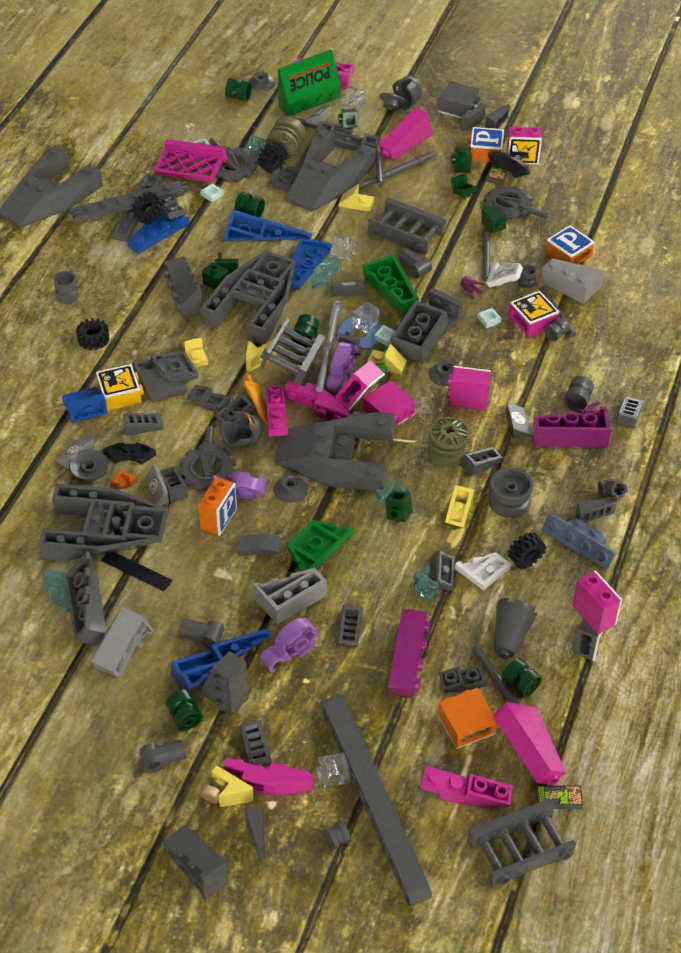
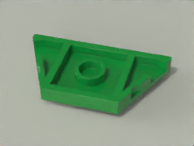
(317, 543)

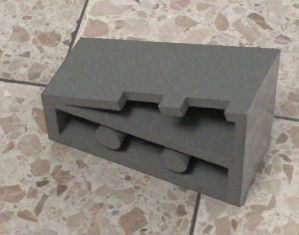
(227, 684)
(197, 861)

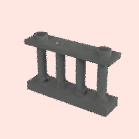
(411, 215)
(304, 361)
(521, 821)

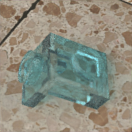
(394, 484)
(425, 585)

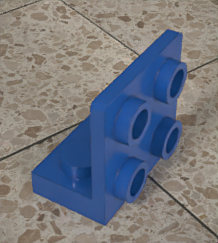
(84, 404)

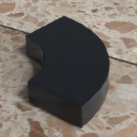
(509, 163)
(134, 452)

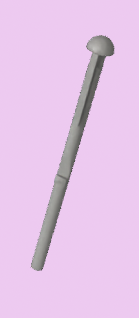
(336, 307)

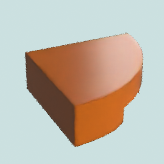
(123, 480)

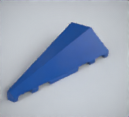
(252, 228)
(196, 668)

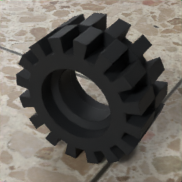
(272, 157)
(144, 202)
(92, 341)
(526, 550)

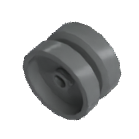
(510, 492)

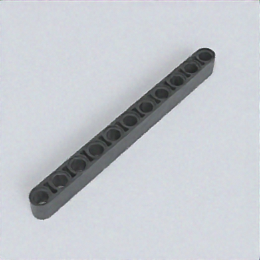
(376, 801)

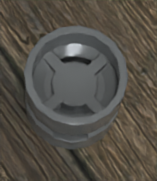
(66, 287)
(579, 392)

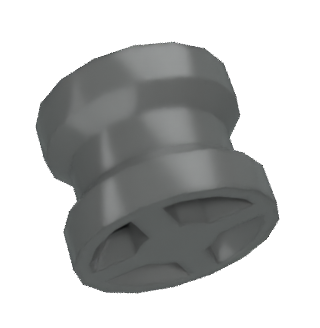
(336, 835)

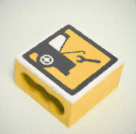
(119, 386)

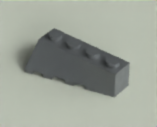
(183, 287)
(85, 601)

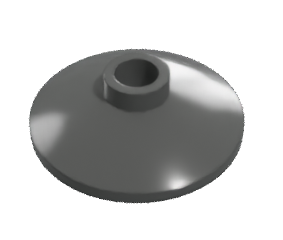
(88, 459)

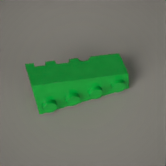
(390, 283)

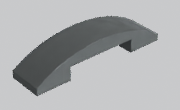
(347, 140)

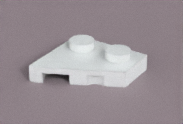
(503, 273)
(484, 570)

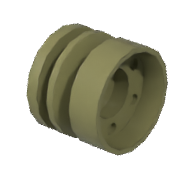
(287, 133)
(448, 442)

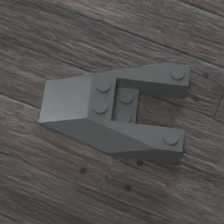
(320, 183)
(41, 198)
(261, 282)
(326, 450)
(112, 523)

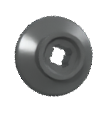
(262, 82)
(392, 101)
(440, 372)
(290, 489)

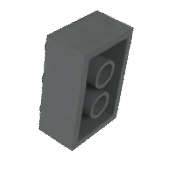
(419, 331)

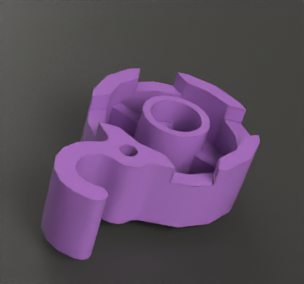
(341, 366)
(246, 485)
(292, 640)

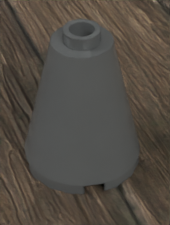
(512, 626)

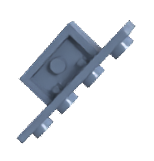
(580, 538)

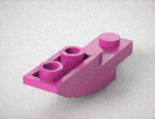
(323, 403)
(276, 411)
(276, 780)
(466, 790)

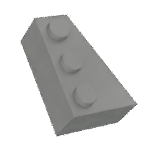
(572, 279)
(290, 595)
(121, 641)

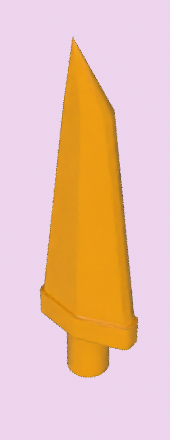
(254, 393)

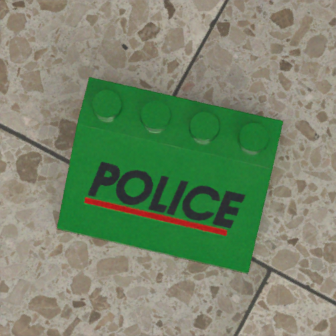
(308, 83)

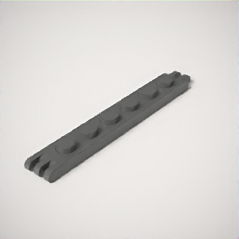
(125, 201)

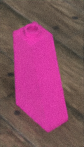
(406, 134)
(531, 741)

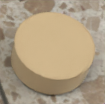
(210, 794)

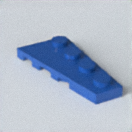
(156, 232)
(307, 256)

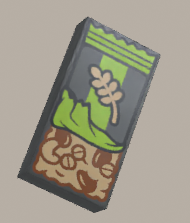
(497, 175)
(561, 795)

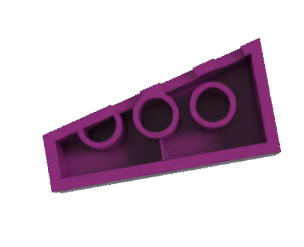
(572, 429)
(408, 653)

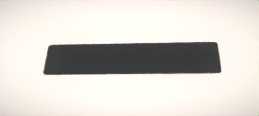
(137, 570)

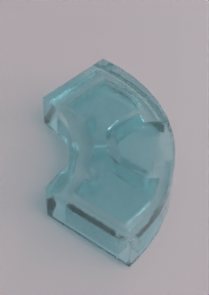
(255, 145)
(324, 271)
(56, 589)

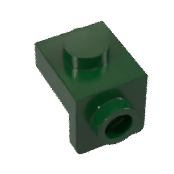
(461, 187)
(230, 264)

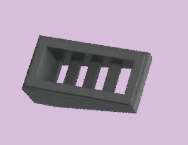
(498, 117)
(234, 405)
(629, 412)
(136, 424)
(479, 460)
(175, 484)
(595, 509)
(350, 611)
(251, 731)
(255, 823)

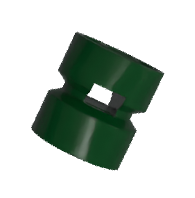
(238, 89)
(250, 204)
(307, 326)
(519, 675)
(184, 710)

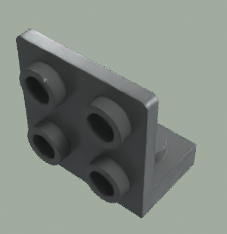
(447, 303)

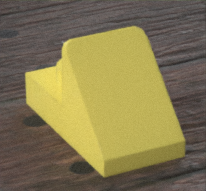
(353, 200)
(195, 352)
(253, 355)
(392, 359)
(459, 506)
(233, 789)

